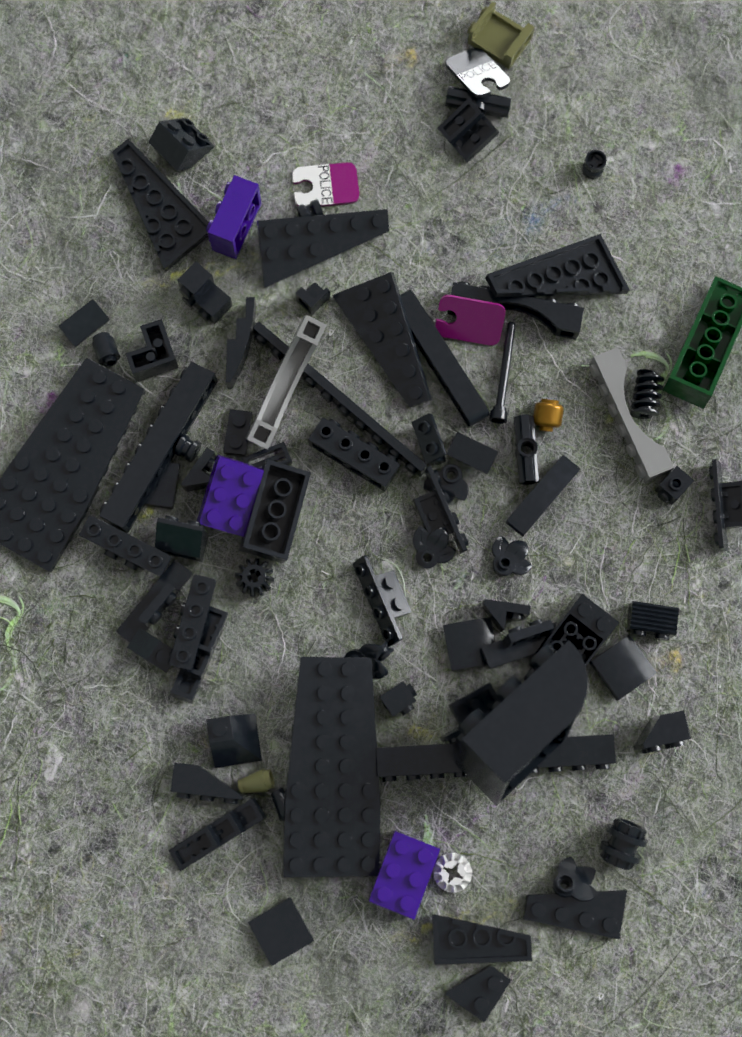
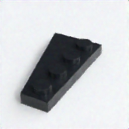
(598, 916)
(469, 942)

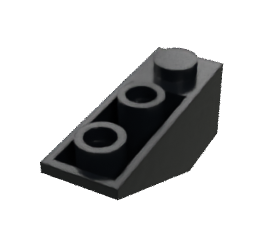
(196, 780)

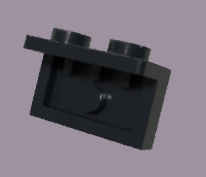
(429, 439)

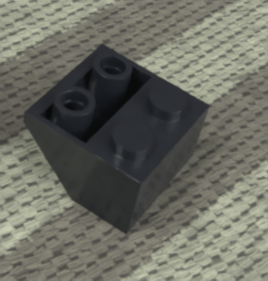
(180, 143)
(180, 538)
(664, 730)

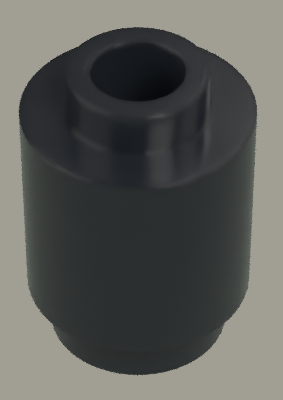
(105, 349)

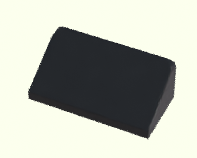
(84, 323)

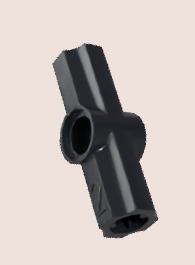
(490, 104)
(525, 436)

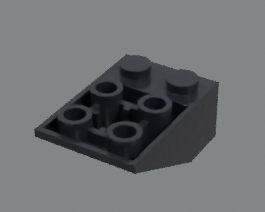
(582, 624)

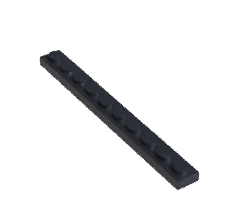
(345, 405)

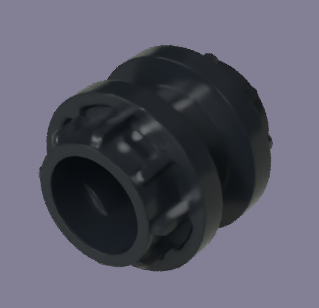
(623, 844)

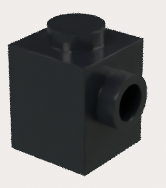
(674, 485)
(399, 699)

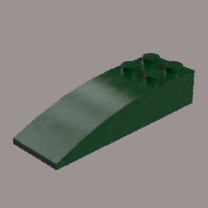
(707, 344)

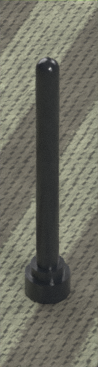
(499, 413)

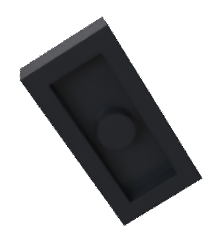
(237, 430)

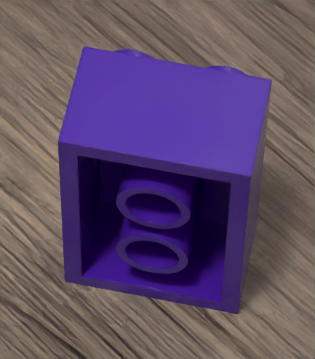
(234, 216)
(230, 495)
(404, 875)

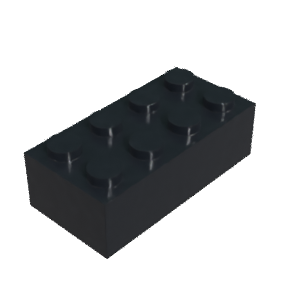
(275, 511)

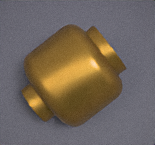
(548, 414)

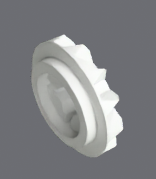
(449, 861)

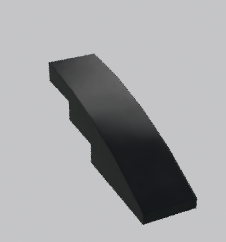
(238, 348)
(542, 495)
(189, 681)
(217, 834)

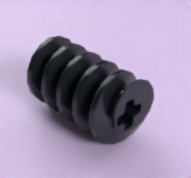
(646, 394)

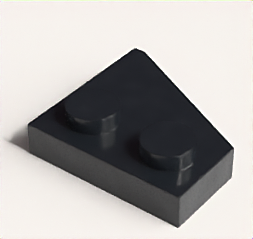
(480, 991)

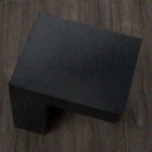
(312, 298)

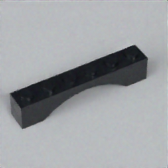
(559, 318)

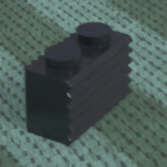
(652, 620)

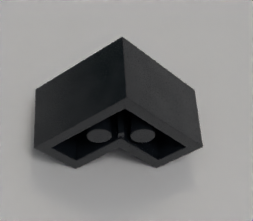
(202, 293)
(156, 356)

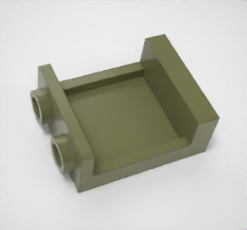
(499, 36)

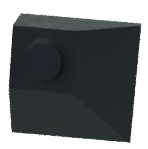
(234, 740)

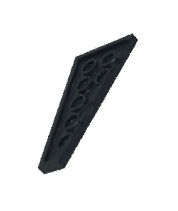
(167, 215)
(302, 242)
(570, 270)
(382, 323)

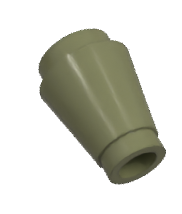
(257, 782)

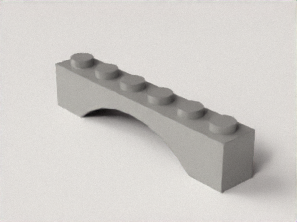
(285, 381)
(650, 457)

